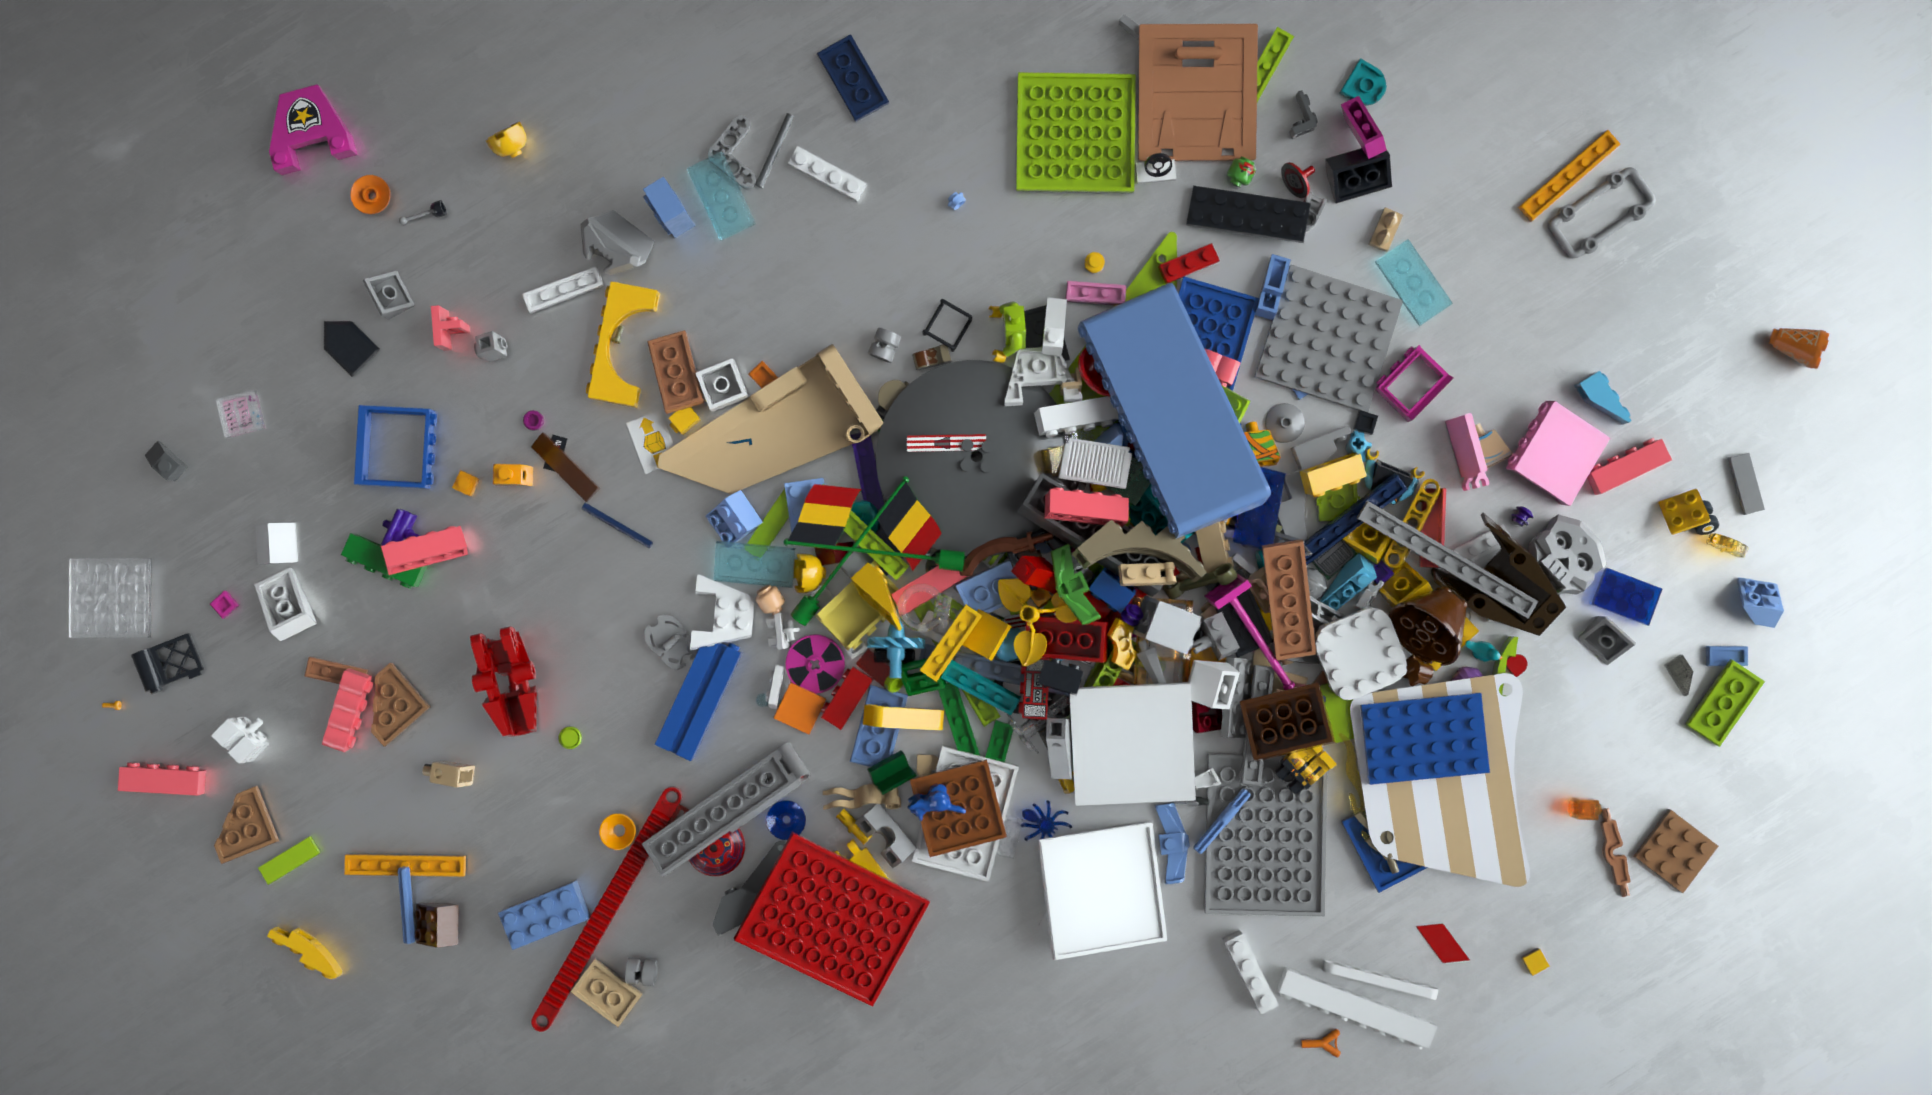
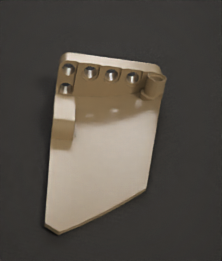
(789, 425)

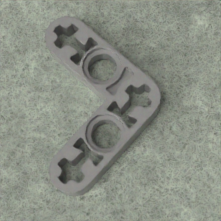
(716, 148)

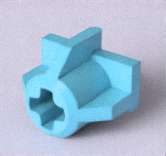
(1358, 444)

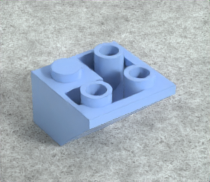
(1761, 601)

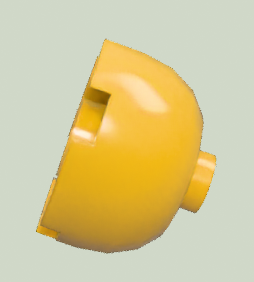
(508, 141)
(808, 573)

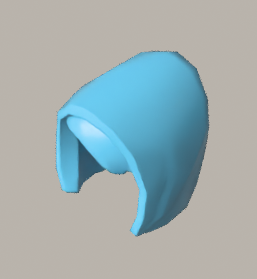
(1006, 651)

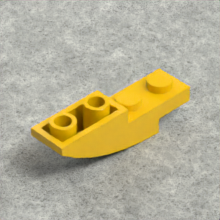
(313, 952)

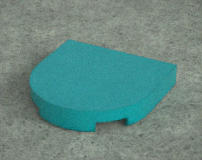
(1366, 83)

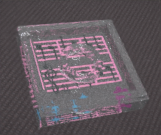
(240, 414)

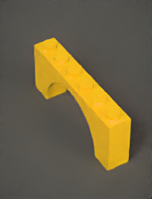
(621, 303)

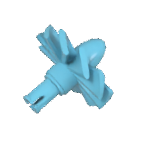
(896, 645)

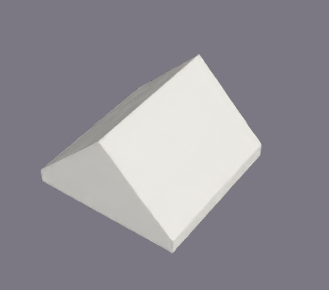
(276, 543)

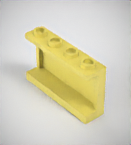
(850, 616)

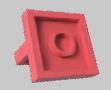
(444, 326)

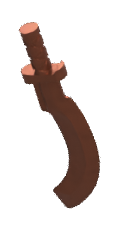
(999, 545)

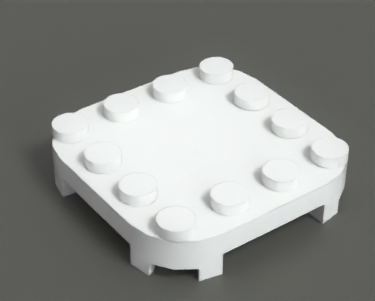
(1360, 653)

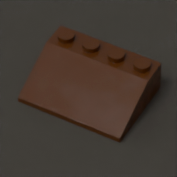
(1287, 722)

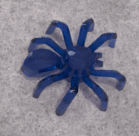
(1044, 824)

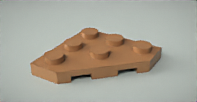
(394, 705)
(245, 827)

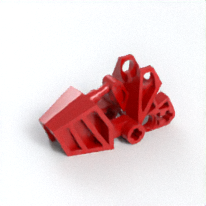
(513, 711)

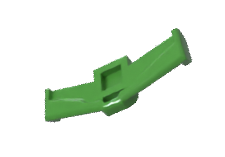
(1072, 585)

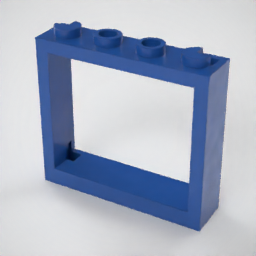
(363, 446)

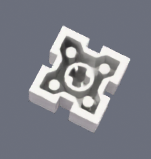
(240, 738)

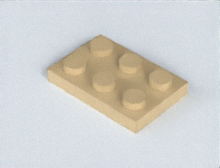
(606, 992)

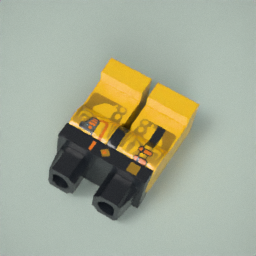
(1304, 768)

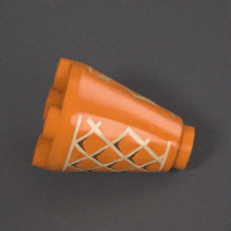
(1801, 344)

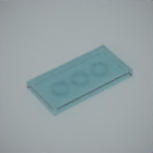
(721, 196)
(1413, 282)
(754, 564)

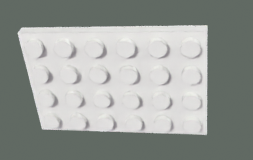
(978, 859)

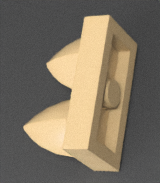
(1385, 229)

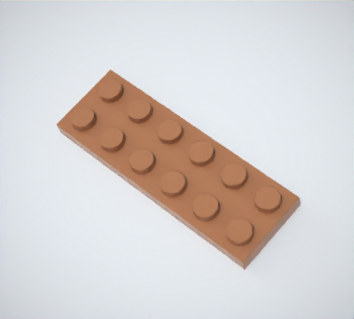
(1289, 599)

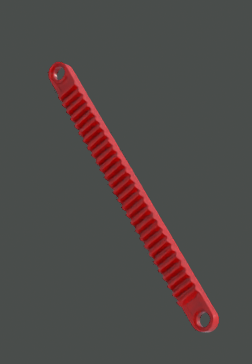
(604, 912)

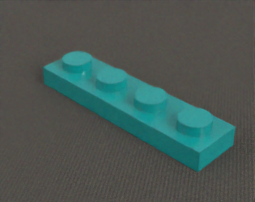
(981, 687)

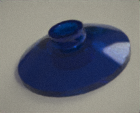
(775, 822)

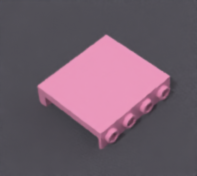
(1558, 452)

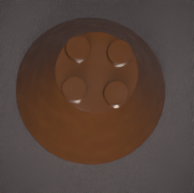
(1431, 625)

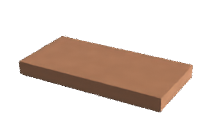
(675, 372)

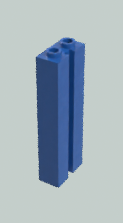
(698, 699)

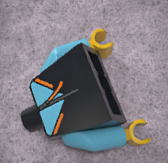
(1380, 471)

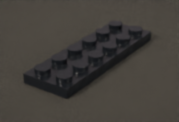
(1248, 214)

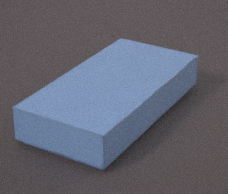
(1722, 654)

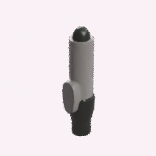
(1199, 801)

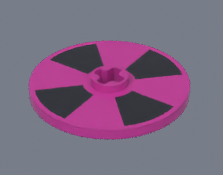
(830, 662)

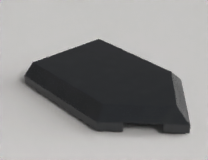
(348, 345)

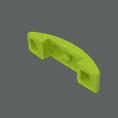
(1507, 649)

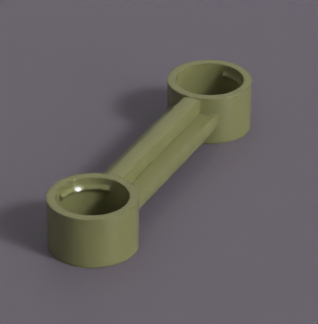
(1223, 574)

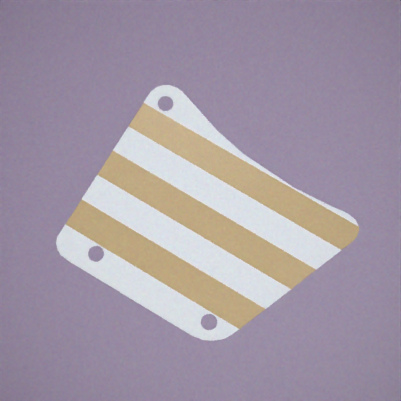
(1455, 821)

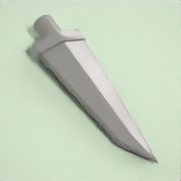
(1151, 662)

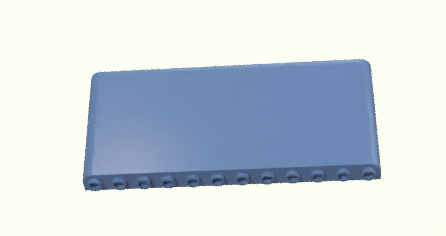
(1174, 411)

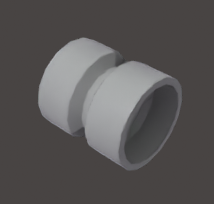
(887, 338)
(646, 976)

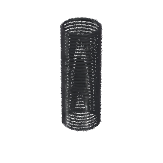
(881, 656)

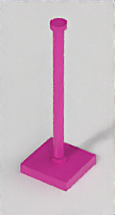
(1228, 593)

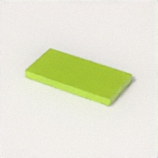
(1725, 702)

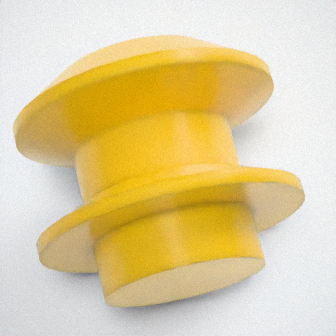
(1094, 262)

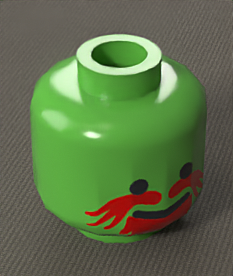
(1241, 171)

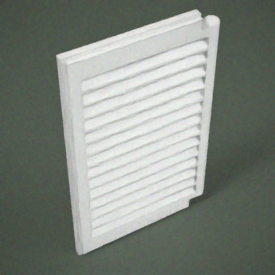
(1095, 463)

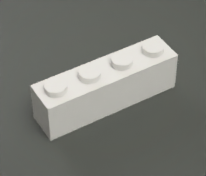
(1075, 415)
(1250, 972)

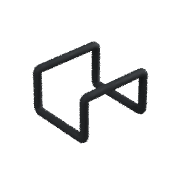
(926, 331)

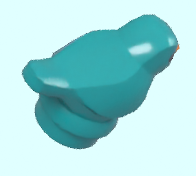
(1483, 651)

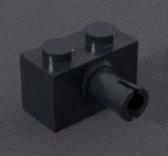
(1060, 677)

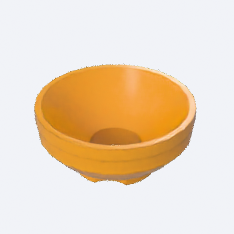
(607, 833)

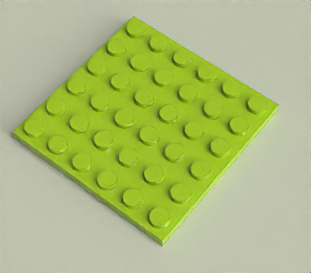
(1076, 132)

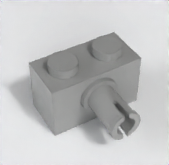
(1217, 636)

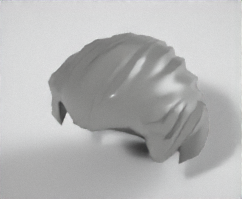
(1316, 582)

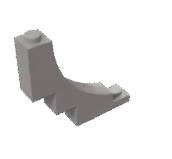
(1306, 456)

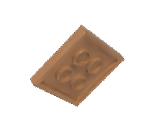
(1676, 851)

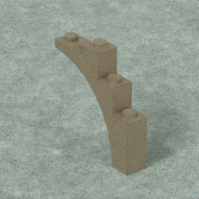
(1139, 540)

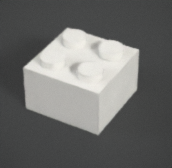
(722, 385)

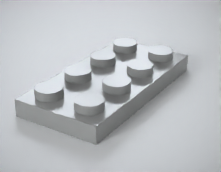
(1232, 719)

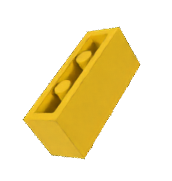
(1333, 474)

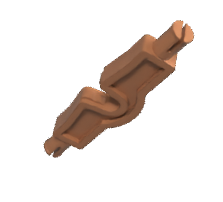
(1619, 862)

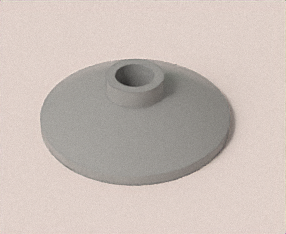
(1275, 424)

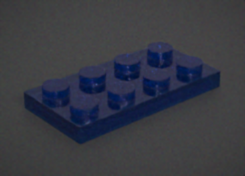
(1259, 524)

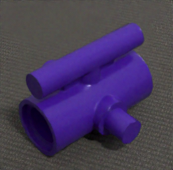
(399, 527)

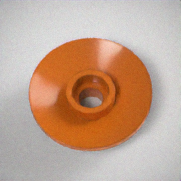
(361, 193)

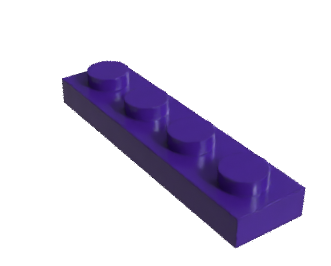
(867, 471)

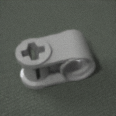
(1316, 208)

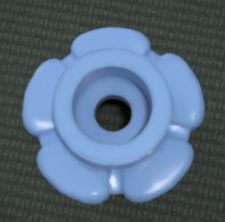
(956, 200)

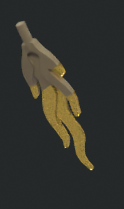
(1353, 775)

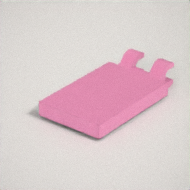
(1467, 451)

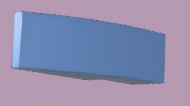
(1272, 287)

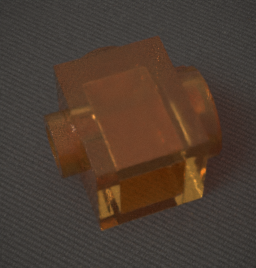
(1584, 808)

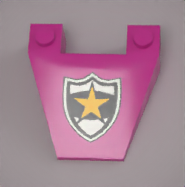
(304, 120)

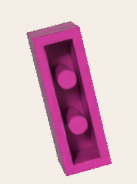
(1363, 127)

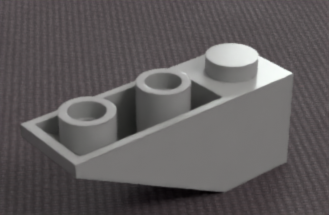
(1059, 747)

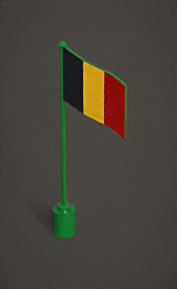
(826, 517)
(907, 527)

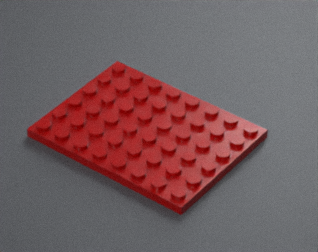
(831, 919)

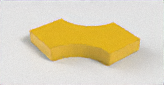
(1120, 635)

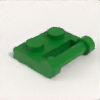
(919, 682)

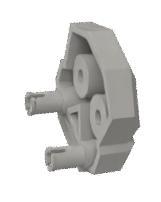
(1562, 560)

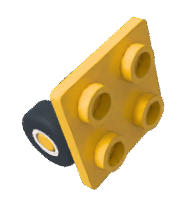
(1689, 512)

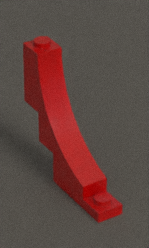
(1040, 573)

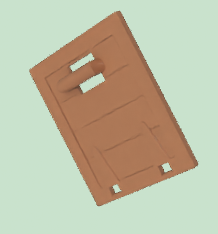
(1198, 107)

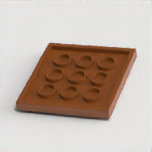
(973, 791)

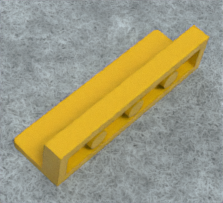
(951, 642)

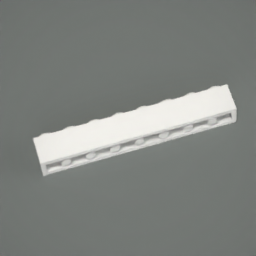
(1357, 1008)

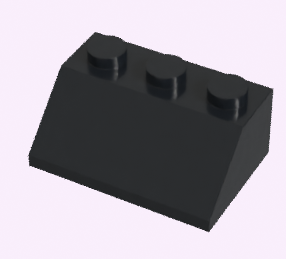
(1356, 175)

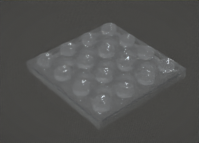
(110, 598)

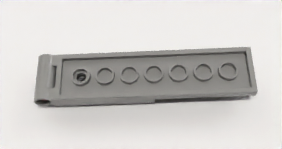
(727, 809)

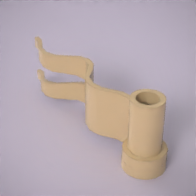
(864, 795)

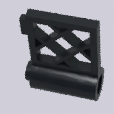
(152, 671)

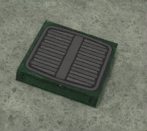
(1334, 559)

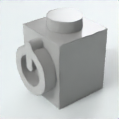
(490, 346)

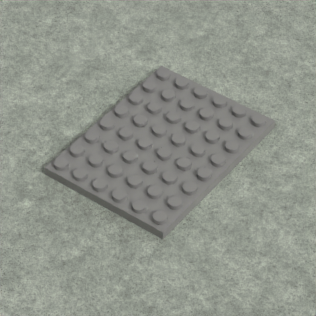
(1273, 847)

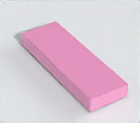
(1095, 293)

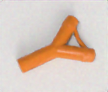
(1324, 1043)

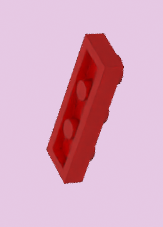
(1188, 263)

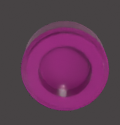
(533, 420)

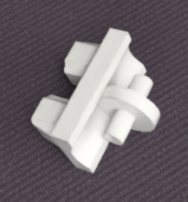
(784, 631)

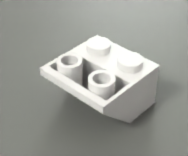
(1213, 683)

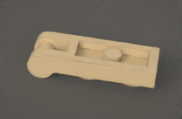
(1146, 574)

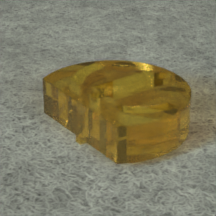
(1727, 545)

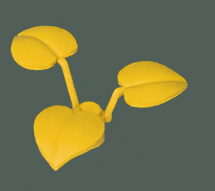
(1030, 645)

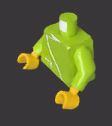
(1013, 329)

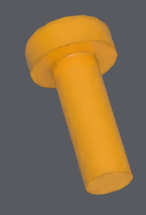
(116, 705)

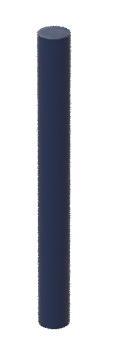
(617, 525)

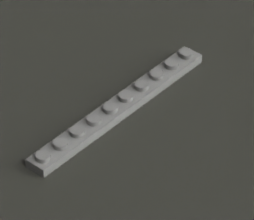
(1447, 559)

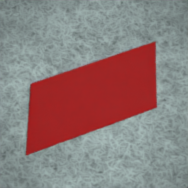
(1443, 943)

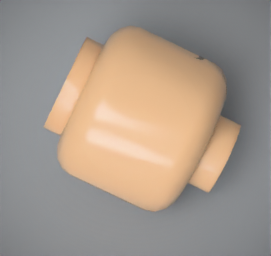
(770, 599)

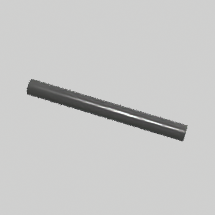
(774, 150)

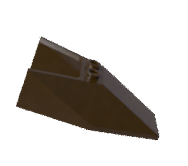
(1519, 570)

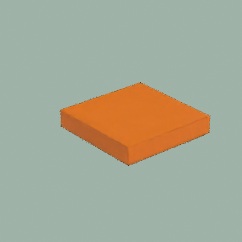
(799, 708)

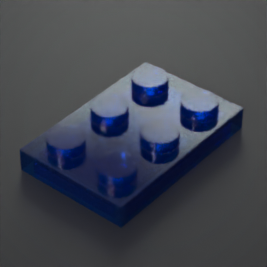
(1627, 596)

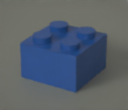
(1108, 589)

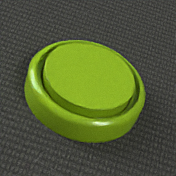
(570, 737)

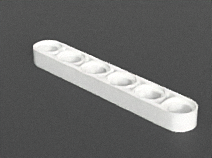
(1380, 979)

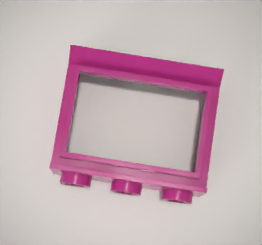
(1397, 368)

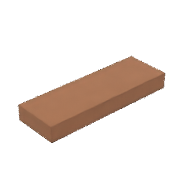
(328, 670)

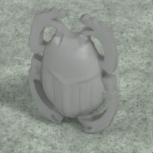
(669, 641)

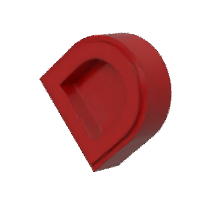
(1517, 664)

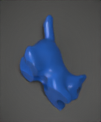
(935, 800)

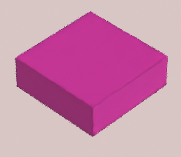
(224, 604)

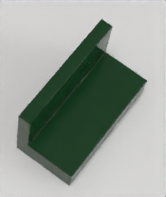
(891, 772)

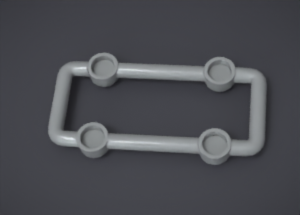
(1613, 181)

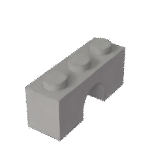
(897, 843)

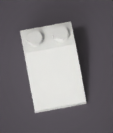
(284, 604)

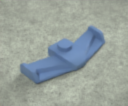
(1174, 842)

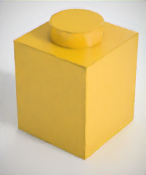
(684, 420)

